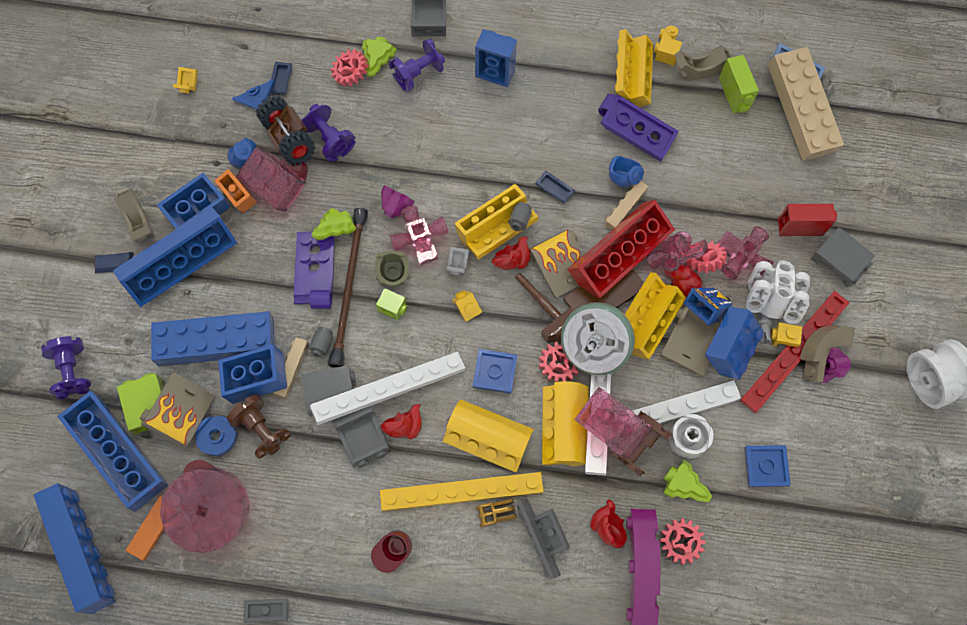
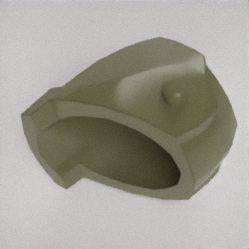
(392, 268)

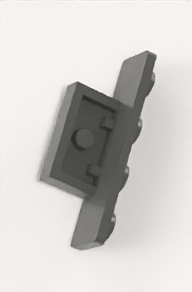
(546, 534)

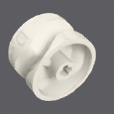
(939, 374)

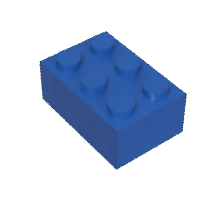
(495, 57)
(191, 201)
(734, 343)
(252, 373)

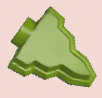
(377, 53)
(333, 224)
(685, 483)

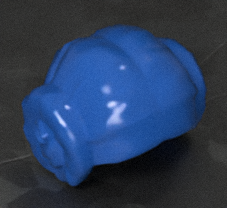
(241, 152)
(625, 172)

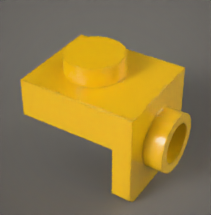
(186, 80)
(466, 305)
(786, 334)

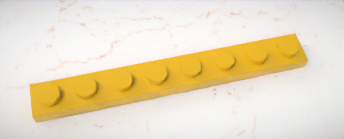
(461, 491)

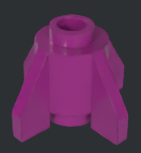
(394, 202)
(836, 365)

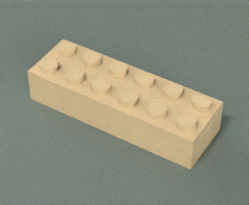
(805, 104)

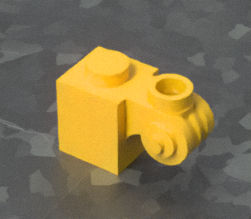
(668, 45)

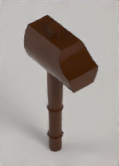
(553, 331)

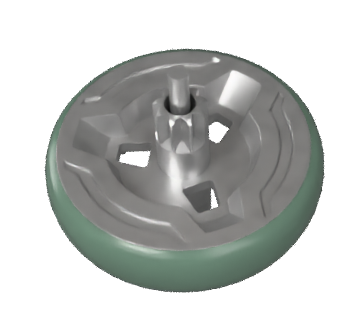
(611, 324)

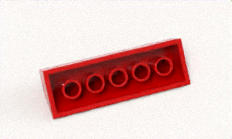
(622, 249)

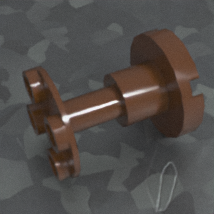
(254, 421)
(650, 439)

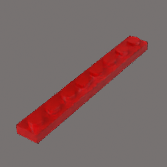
(790, 356)

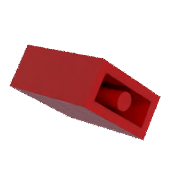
(806, 219)

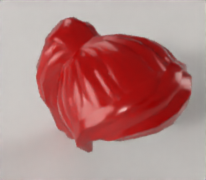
(513, 256)
(684, 279)
(404, 424)
(609, 525)

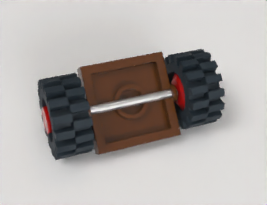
(286, 130)

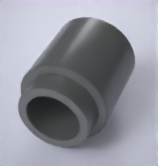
(520, 216)
(321, 342)

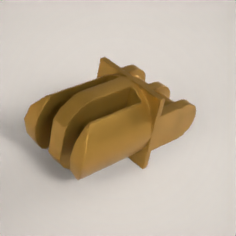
(494, 513)

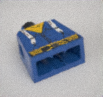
(708, 304)

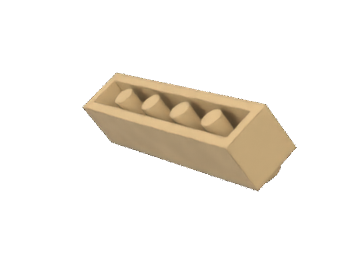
(626, 205)
(292, 365)

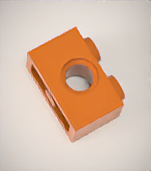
(235, 191)

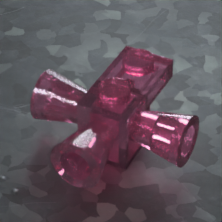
(419, 235)
(676, 251)
(743, 251)

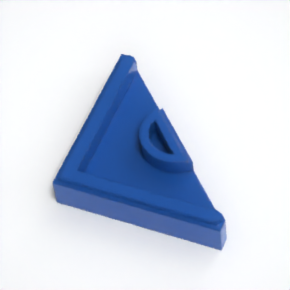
(255, 95)

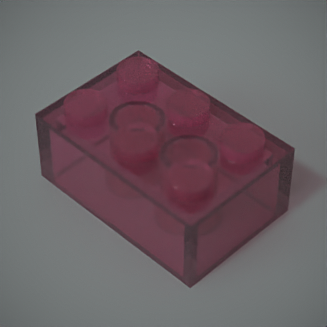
(271, 179)
(613, 423)

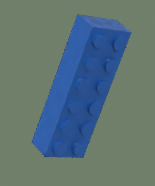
(175, 256)
(209, 338)
(112, 451)
(74, 549)

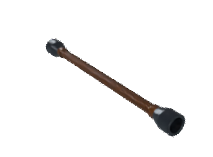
(337, 358)

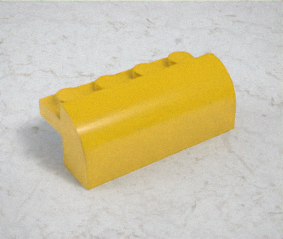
(634, 68)
(488, 224)
(653, 313)
(487, 435)
(562, 436)

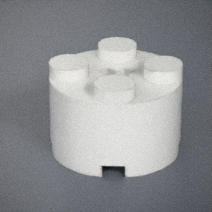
(699, 430)

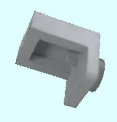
(457, 260)

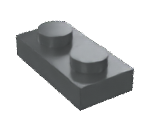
(265, 610)

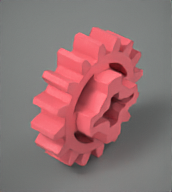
(349, 67)
(713, 258)
(549, 369)
(685, 549)

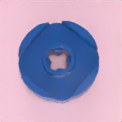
(223, 444)

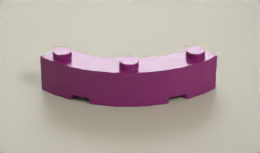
(644, 567)

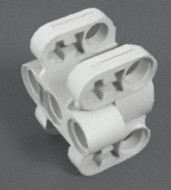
(778, 291)

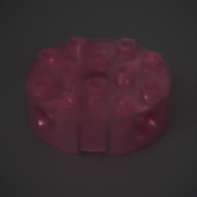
(200, 529)

